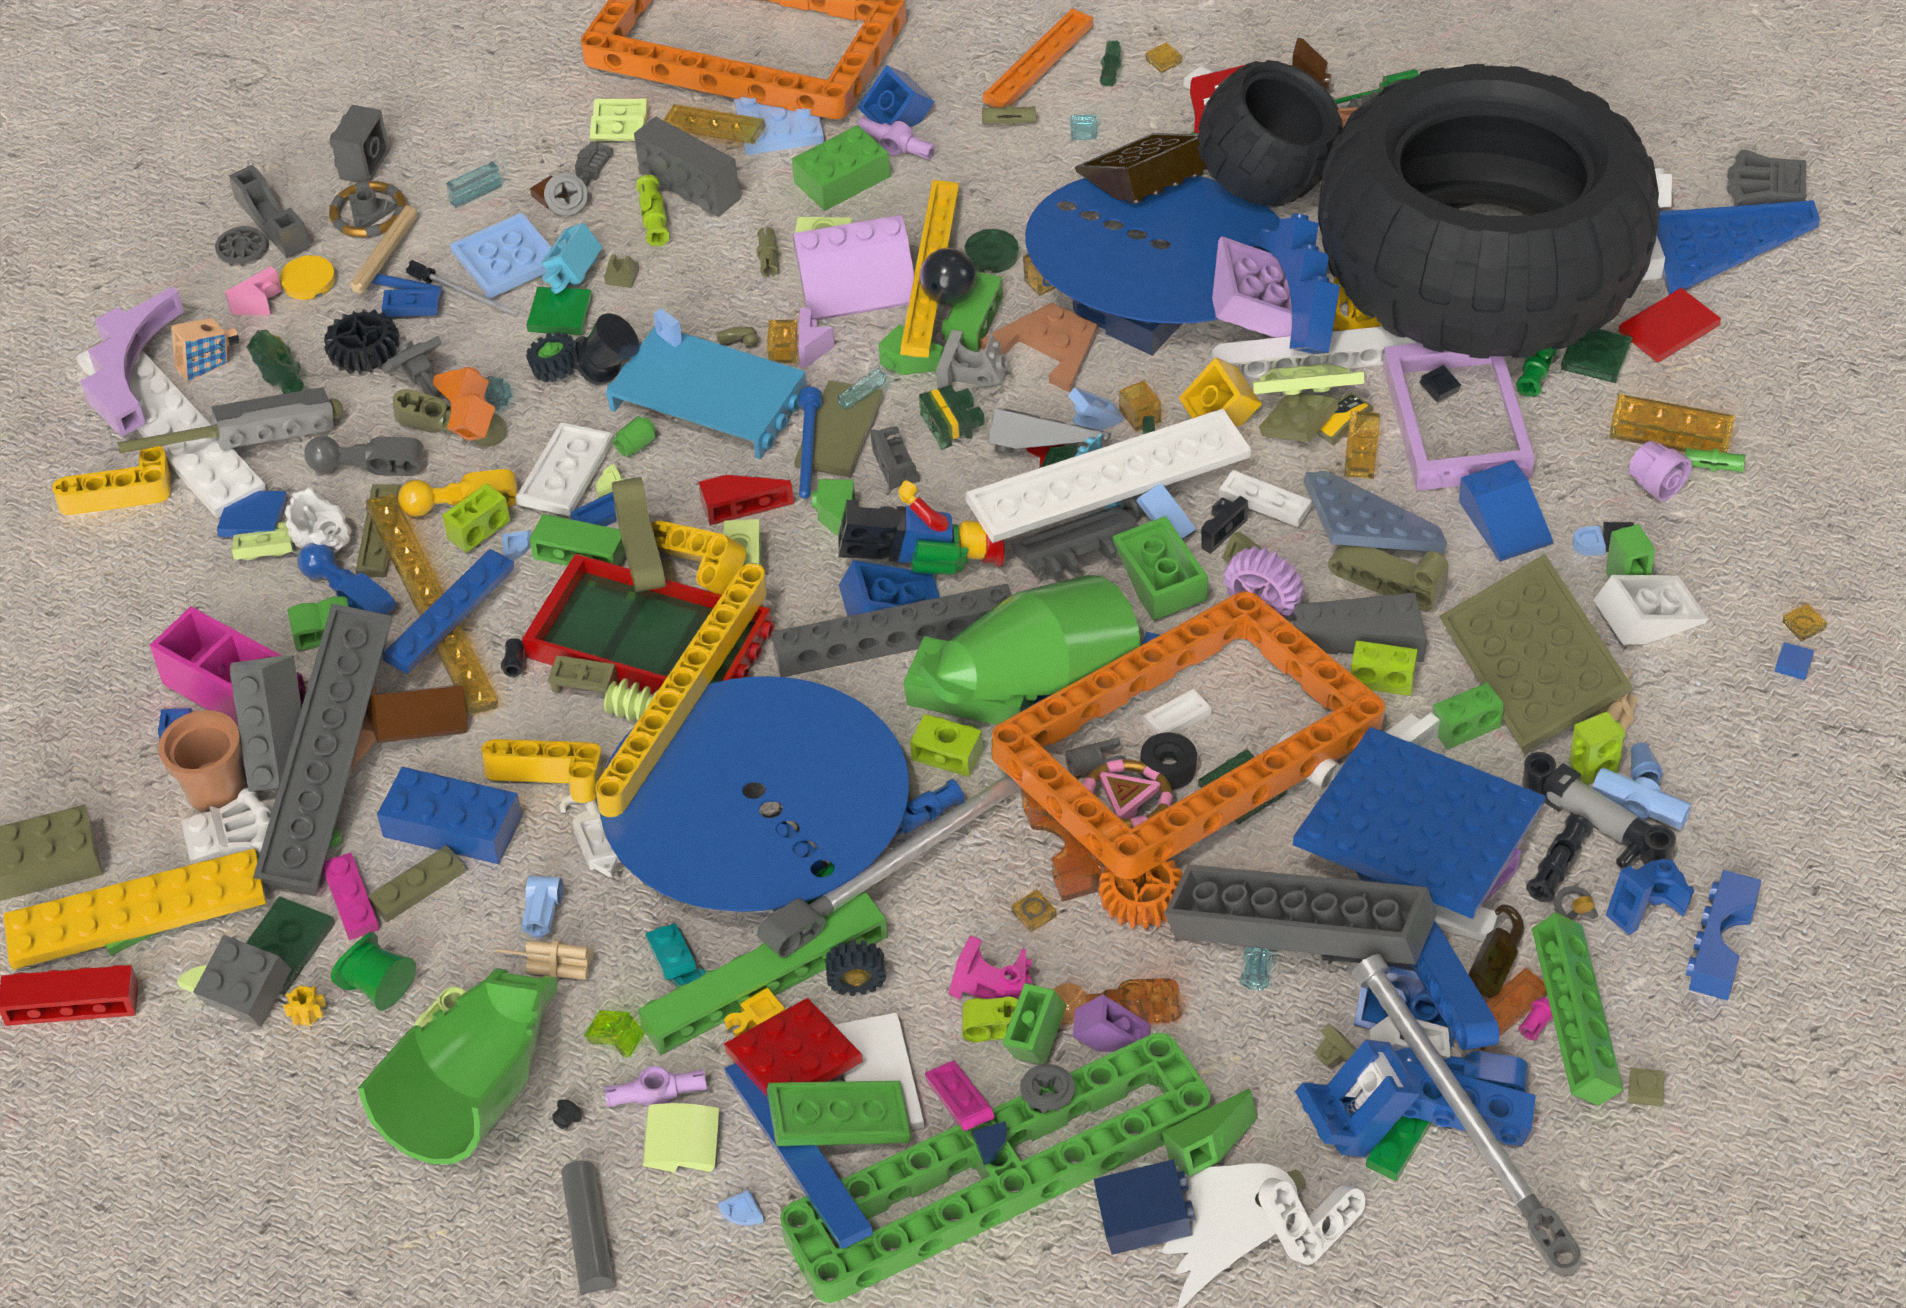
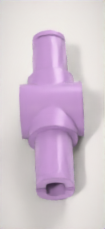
(897, 138)
(641, 1088)

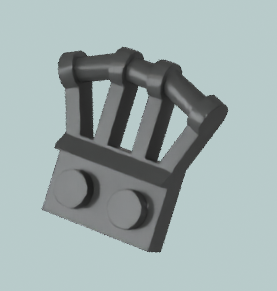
(1769, 178)

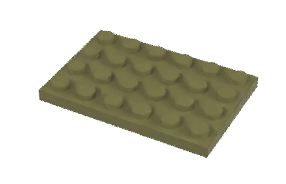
(1536, 652)

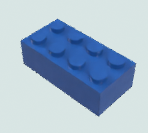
(450, 812)

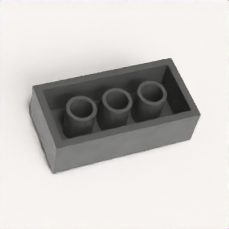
(687, 166)

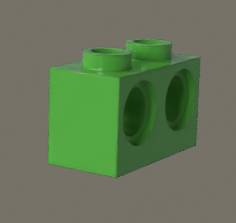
(1468, 715)

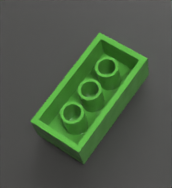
(922, 696)

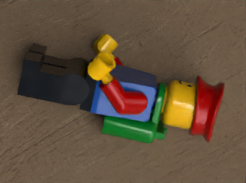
(915, 536)

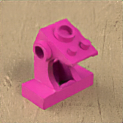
(984, 981)

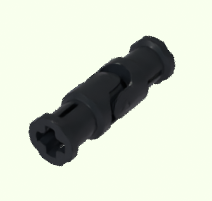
(1559, 858)

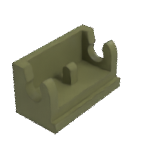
(581, 674)

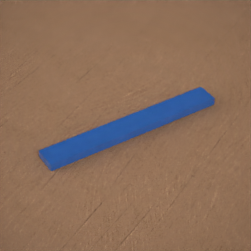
(808, 1169)

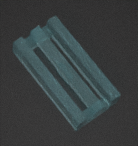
(472, 187)

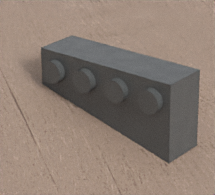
(1376, 619)

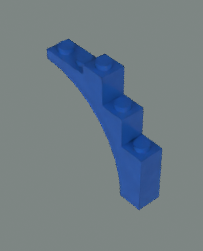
(1305, 271)

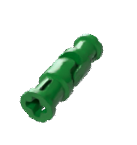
(1534, 371)

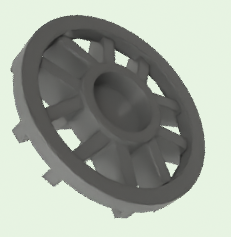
(240, 245)

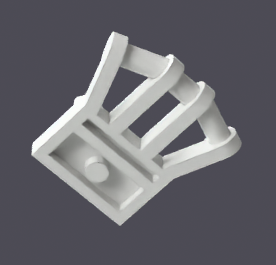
(227, 828)

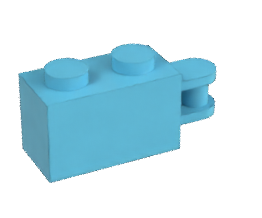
(570, 257)

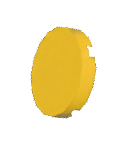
(307, 277)

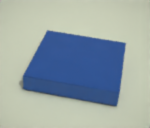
(253, 514)

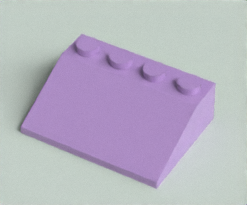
(854, 267)
(1251, 289)

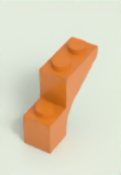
(469, 409)

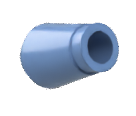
(1644, 763)

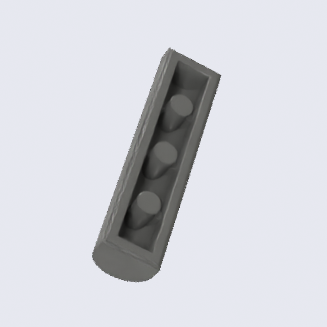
(587, 1227)

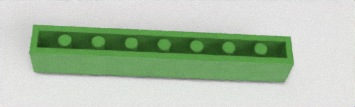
(719, 992)

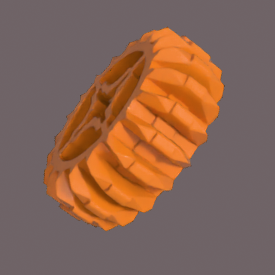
(1142, 898)

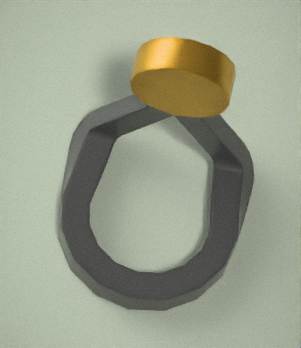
(1580, 905)

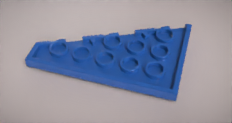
(1718, 238)

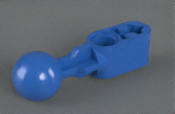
(361, 591)
(1484, 1066)

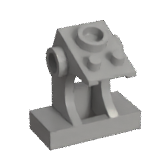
(987, 366)

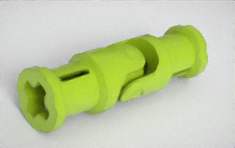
(652, 210)

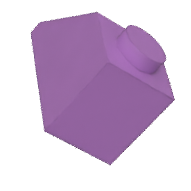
(1107, 1025)

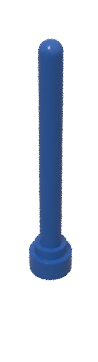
(810, 400)

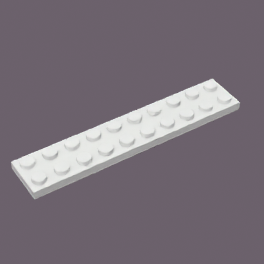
(211, 473)
(1107, 475)

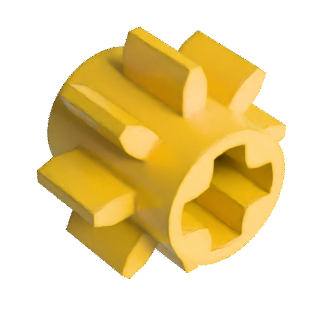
(304, 1005)

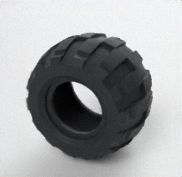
(1258, 130)

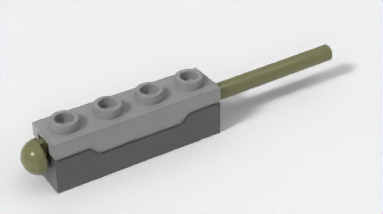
(256, 421)

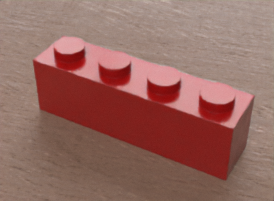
(68, 995)

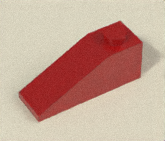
(741, 496)

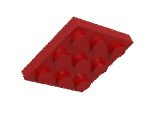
(793, 1048)

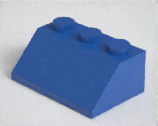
(1410, 989)

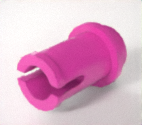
(1536, 1019)

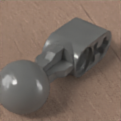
(381, 455)

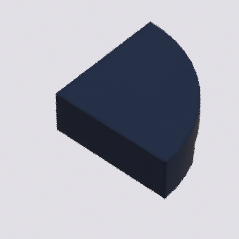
(990, 1141)

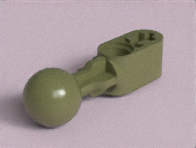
(409, 402)

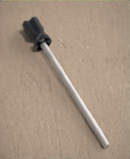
(428, 274)

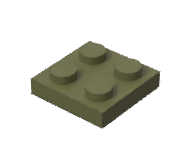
(1299, 417)

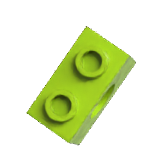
(946, 745)

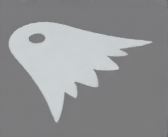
(1225, 1223)

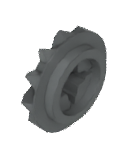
(1044, 1076)

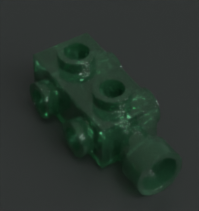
(275, 361)

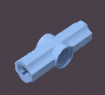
(1642, 798)

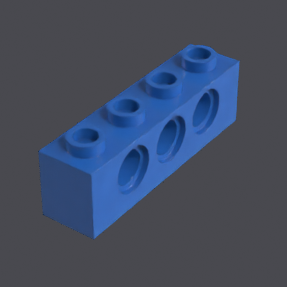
(1511, 1105)

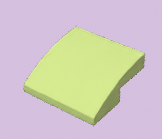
(617, 119)
(680, 1136)

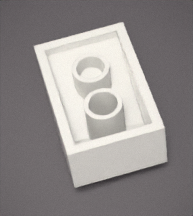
(1648, 607)

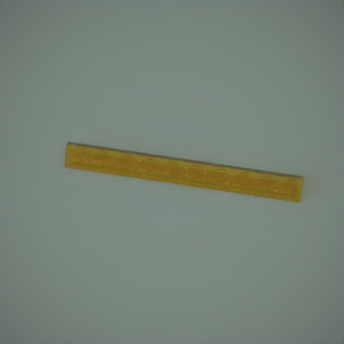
(424, 591)

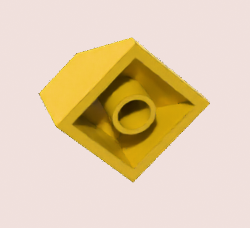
(1219, 388)

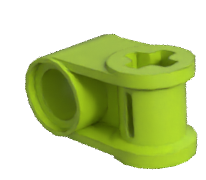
(986, 1018)

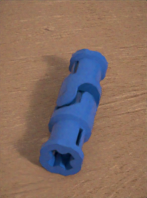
(930, 806)

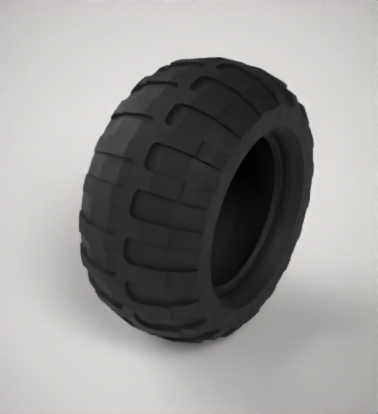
(1475, 277)

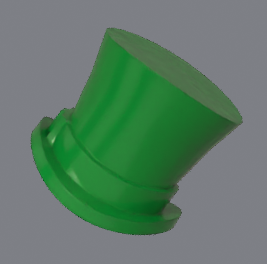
(374, 971)

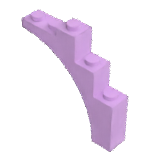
(113, 359)

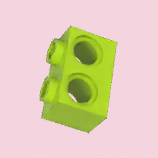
(476, 518)
(1384, 667)
(1596, 746)

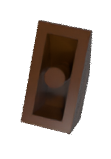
(1311, 62)

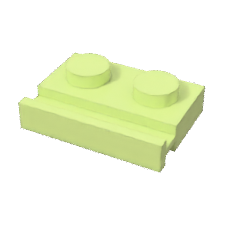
(256, 544)

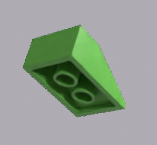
(1161, 568)

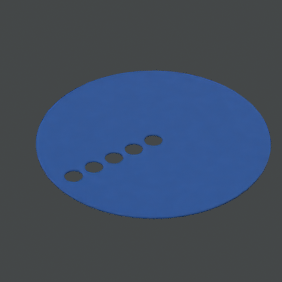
(1129, 274)
(816, 756)

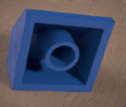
(895, 98)

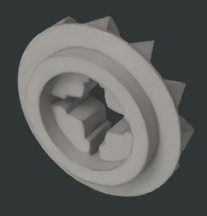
(571, 184)

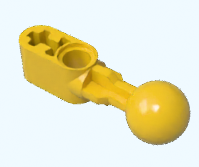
(419, 498)

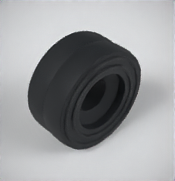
(1175, 747)

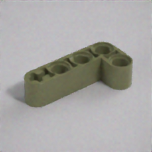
(637, 534)
(1391, 574)

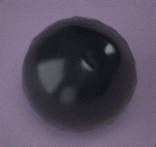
(948, 276)

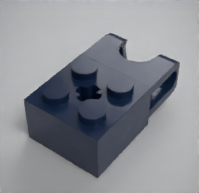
(1138, 334)

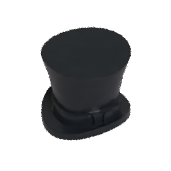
(604, 349)

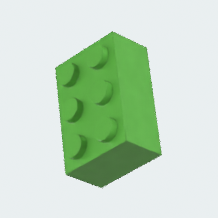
(841, 167)

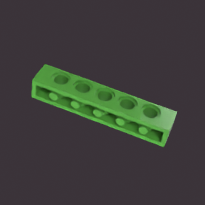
(1577, 1009)

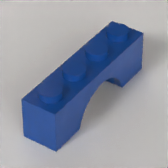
(1716, 963)

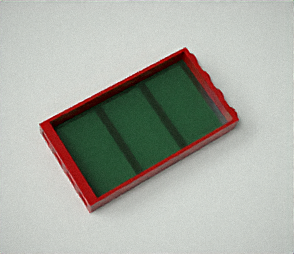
(643, 633)

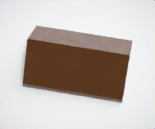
(418, 713)

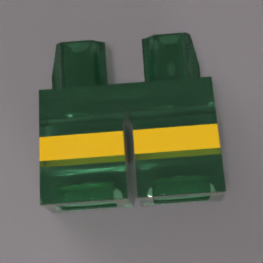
(947, 415)

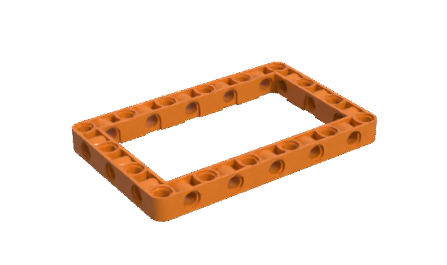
(609, 49)
(1134, 851)

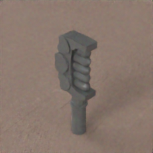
(590, 161)

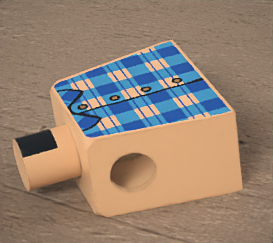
(201, 347)

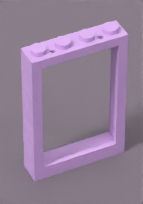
(1449, 471)

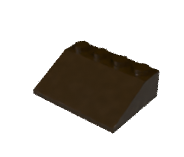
(1145, 166)

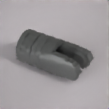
(1086, 758)

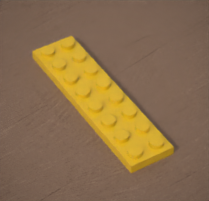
(133, 909)

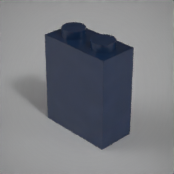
(1144, 1206)

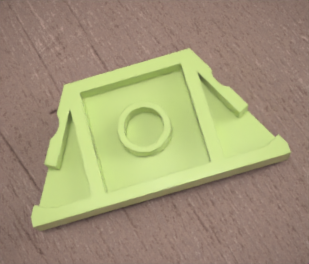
(1317, 376)

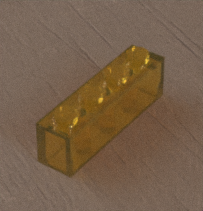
(1670, 424)

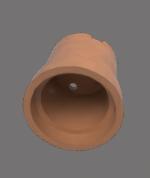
(204, 758)

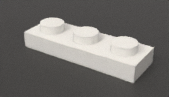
(1266, 498)

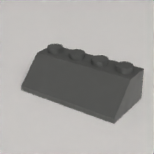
(267, 716)

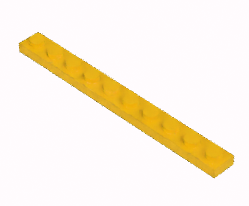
(935, 236)

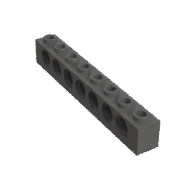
(880, 631)

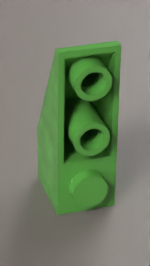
(1209, 1134)

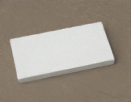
(565, 469)
(883, 1058)

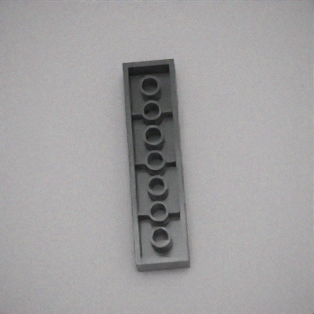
(1301, 913)

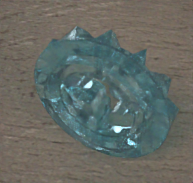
(501, 392)

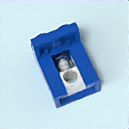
(1360, 1099)

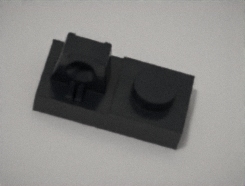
(1227, 519)

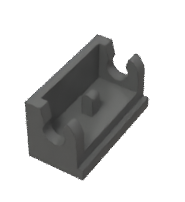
(893, 457)

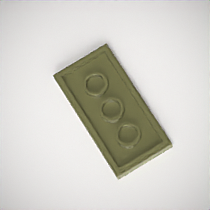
(841, 431)

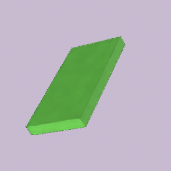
(838, 1113)

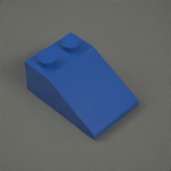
(1504, 510)
(877, 587)

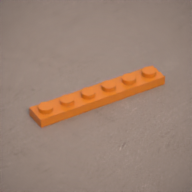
(1038, 59)

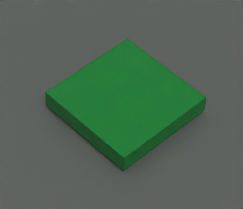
(559, 311)

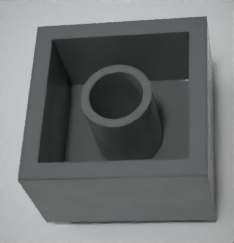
(359, 144)
(242, 980)

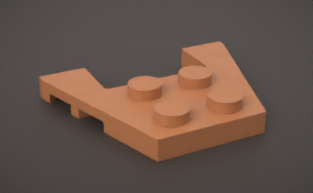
(1055, 334)

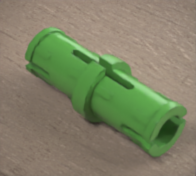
(1715, 459)

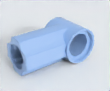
(541, 897)

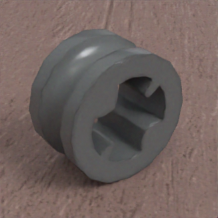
(1132, 507)

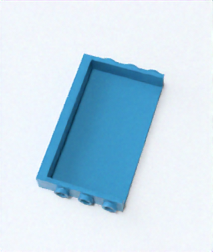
(711, 387)

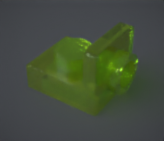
(615, 1029)

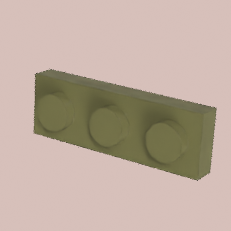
(416, 883)

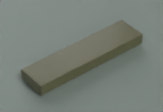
(373, 556)

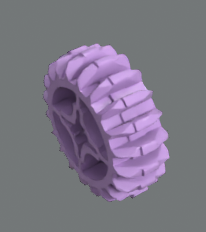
(1265, 576)

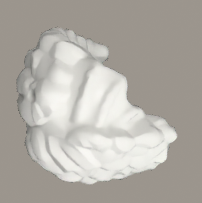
(316, 521)

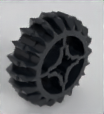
(345, 346)

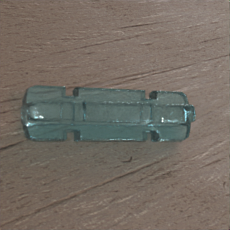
(861, 388)

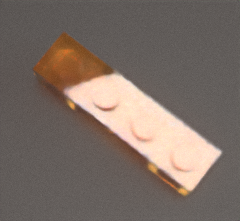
(1073, 867)

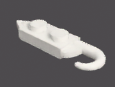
(592, 837)

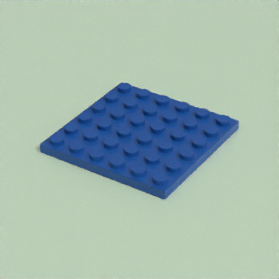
(1420, 821)

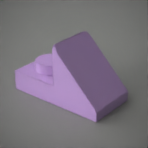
(813, 340)

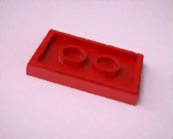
(1669, 325)

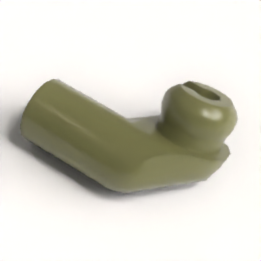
(734, 334)

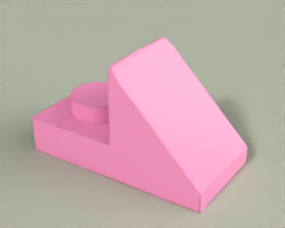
(252, 294)

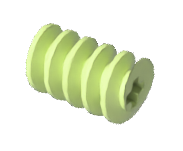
(627, 701)

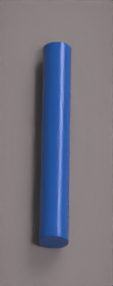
(401, 283)

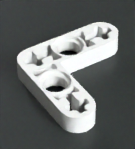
(1341, 1206)

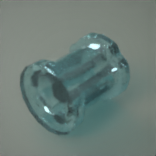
(1256, 968)

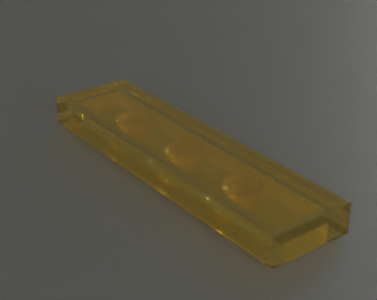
(715, 123)

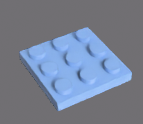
(783, 127)
(503, 255)

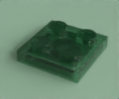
(1598, 355)

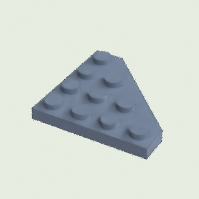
(1366, 520)

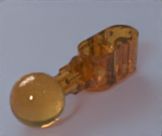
(1150, 999)

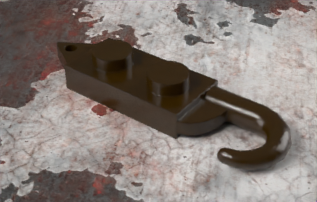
(1497, 954)

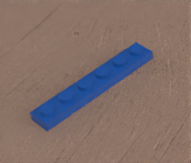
(448, 611)

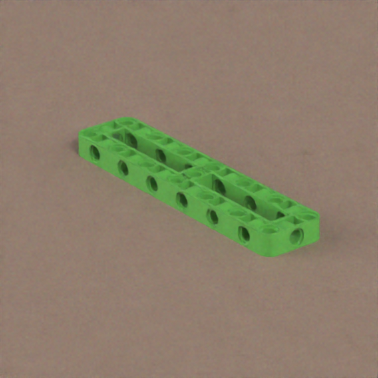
(990, 1200)

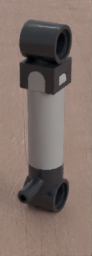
(1566, 791)

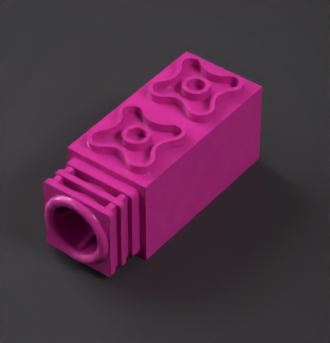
(197, 659)

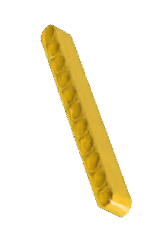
(680, 691)

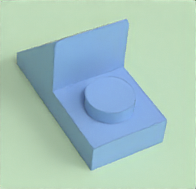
(1094, 410)

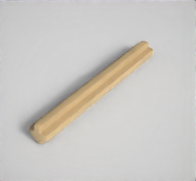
(383, 249)

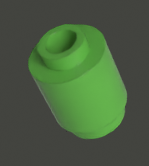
(634, 436)

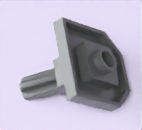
(415, 364)

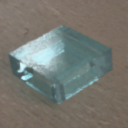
(1083, 127)

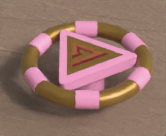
(1127, 792)

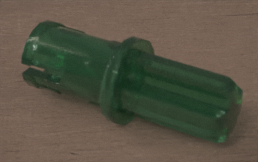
(1110, 63)

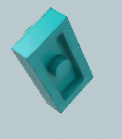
(670, 951)

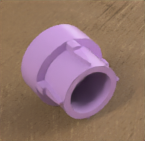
(1660, 470)

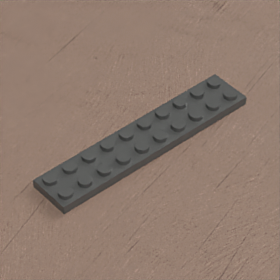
(323, 749)

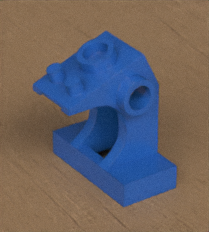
(1652, 883)

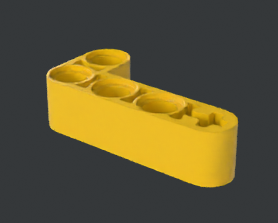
(116, 488)
(717, 553)
(547, 762)

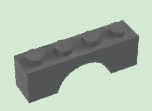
(280, 226)

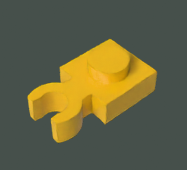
(754, 1011)

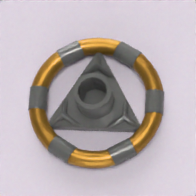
(367, 208)

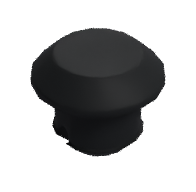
(566, 1113)

